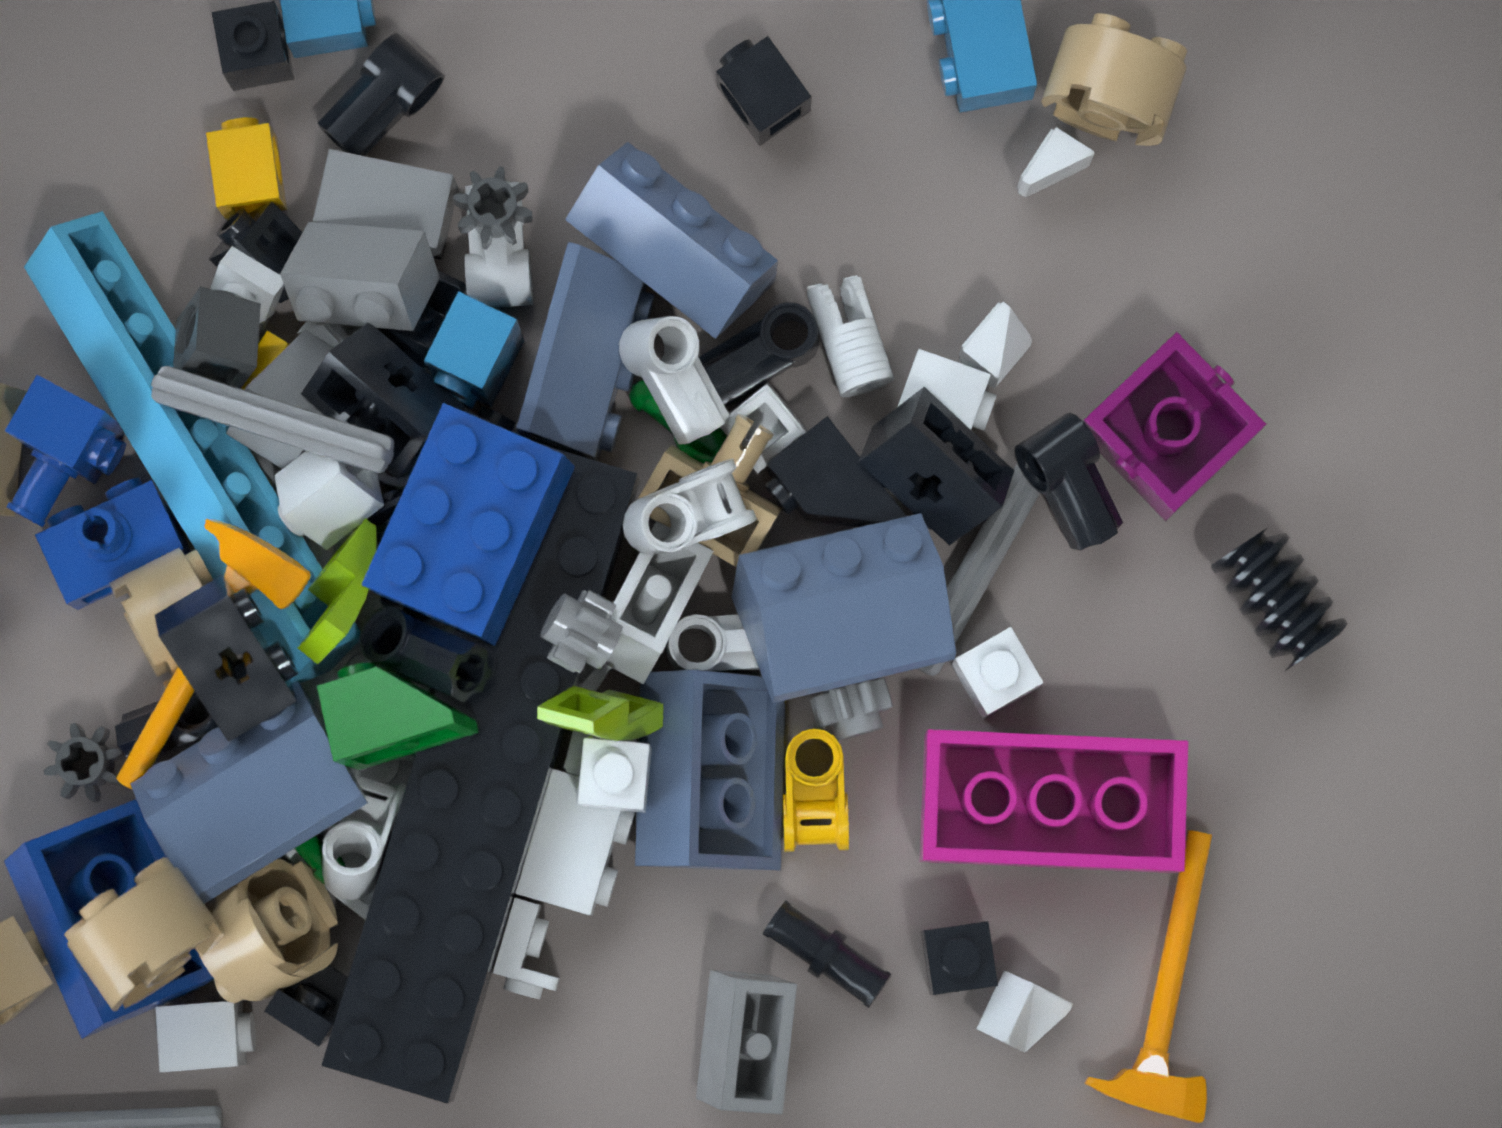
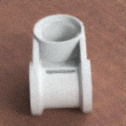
(698, 506)
(362, 832)

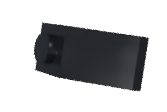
(827, 482)

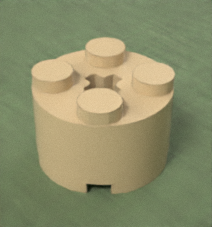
(1115, 80)
(153, 590)
(272, 930)
(144, 936)

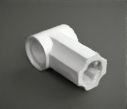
(503, 271)
(676, 381)
(729, 642)

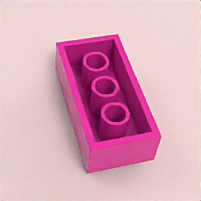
(1054, 801)

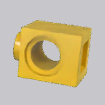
(245, 166)

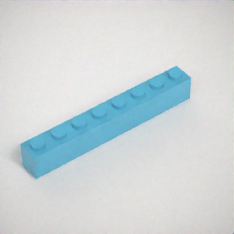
(192, 460)

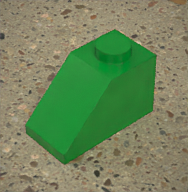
(383, 717)

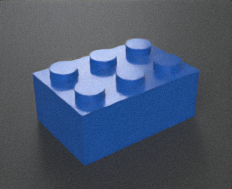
(469, 524)
(66, 872)

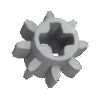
(581, 631)
(852, 708)

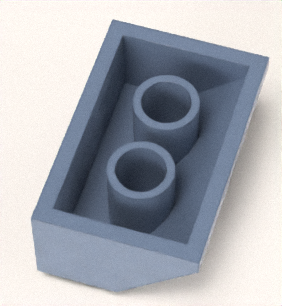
(672, 239)
(579, 355)
(845, 607)
(713, 774)
(249, 800)

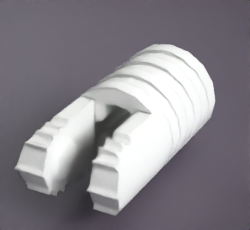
(852, 347)

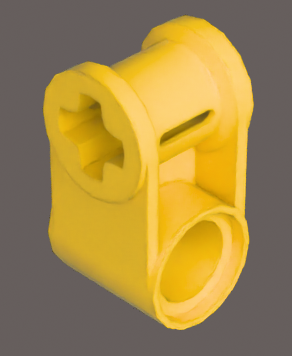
(815, 798)

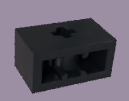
(379, 389)
(936, 466)
(233, 692)

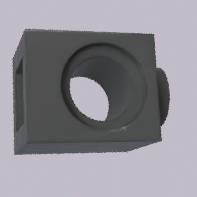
(218, 337)

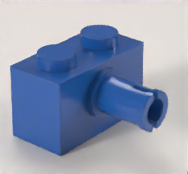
(67, 441)
(108, 540)

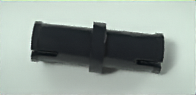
(827, 953)

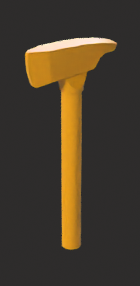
(250, 566)
(1149, 1080)

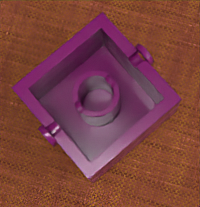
(1172, 425)

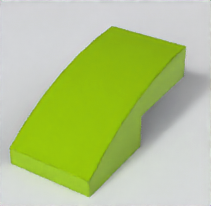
(341, 591)
(604, 714)

